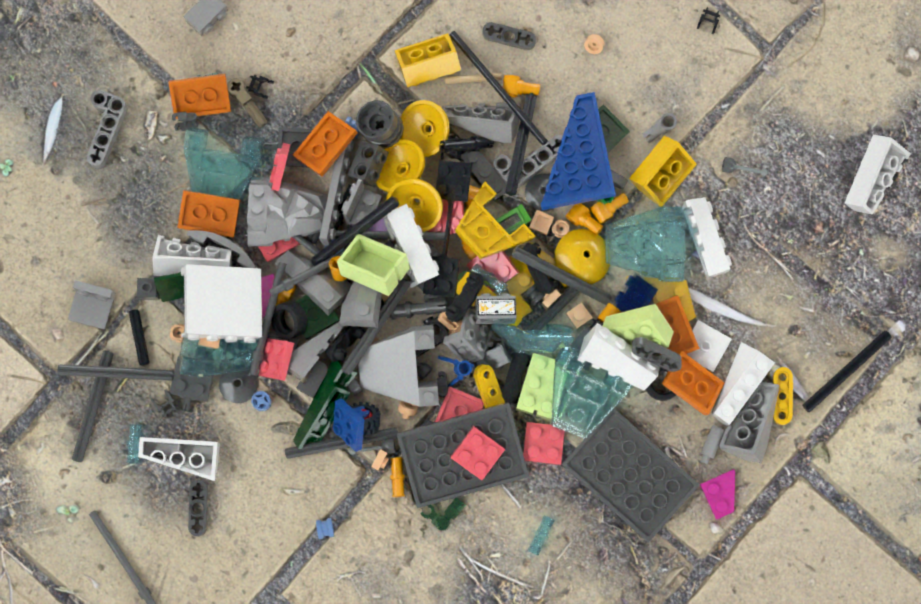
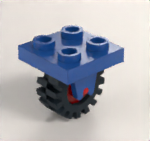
(354, 421)

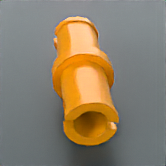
(397, 477)

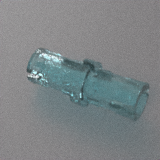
(490, 279)
(133, 443)
(541, 535)

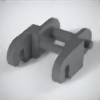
(188, 120)
(170, 401)

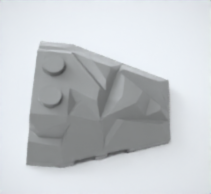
(282, 213)

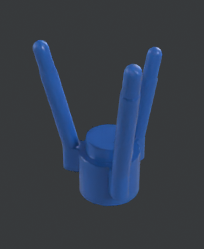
(461, 368)

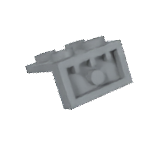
(360, 203)
(91, 305)
(470, 341)

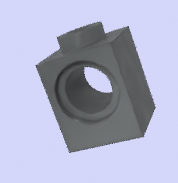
(146, 289)

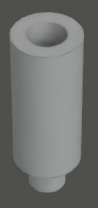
(711, 444)

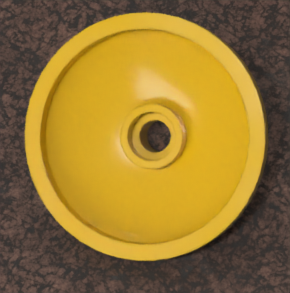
(416, 123)
(401, 157)
(430, 207)
(571, 258)

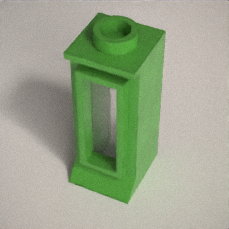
(514, 219)

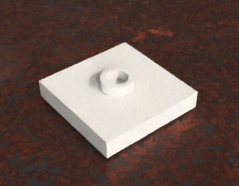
(711, 345)

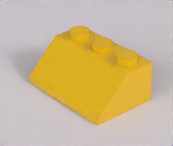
(428, 60)
(663, 170)

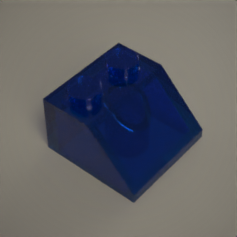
(636, 293)

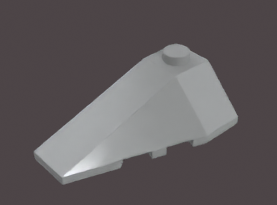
(492, 122)
(361, 307)

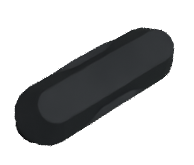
(540, 279)
(466, 298)
(337, 350)
(513, 379)

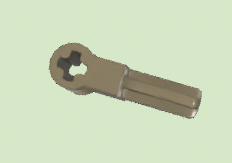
(246, 101)

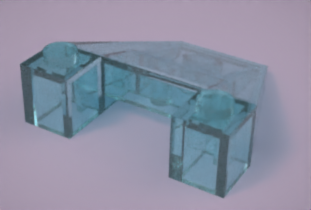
(220, 171)
(580, 398)

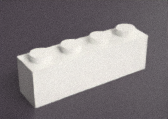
(875, 173)
(705, 237)
(410, 241)
(173, 255)
(616, 356)
(743, 378)
(185, 455)

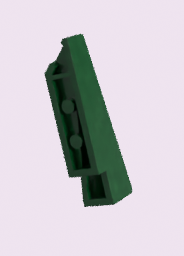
(321, 411)

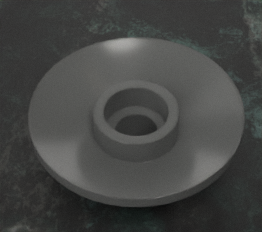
(532, 191)
(238, 394)

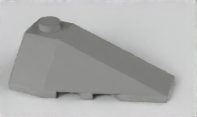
(320, 287)
(307, 355)
(751, 429)

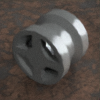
(533, 295)

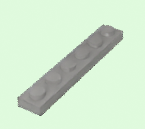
(335, 196)

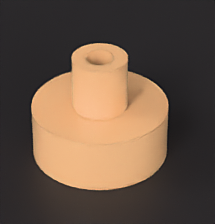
(594, 44)
(407, 409)

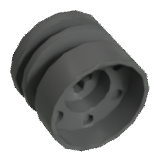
(375, 116)

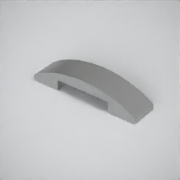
(203, 237)

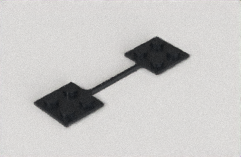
(453, 186)

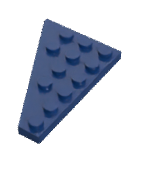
(582, 160)

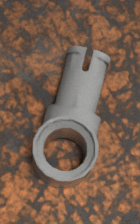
(659, 128)

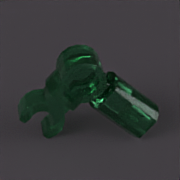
(443, 522)

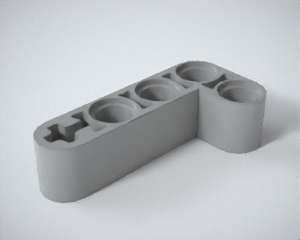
(104, 132)
(532, 159)

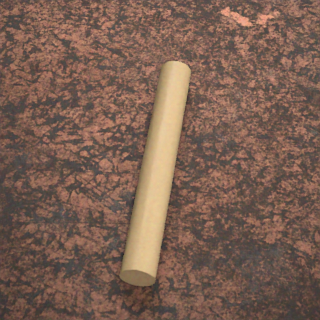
(470, 78)

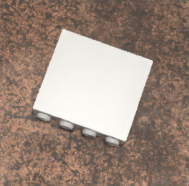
(222, 303)

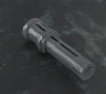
(409, 309)

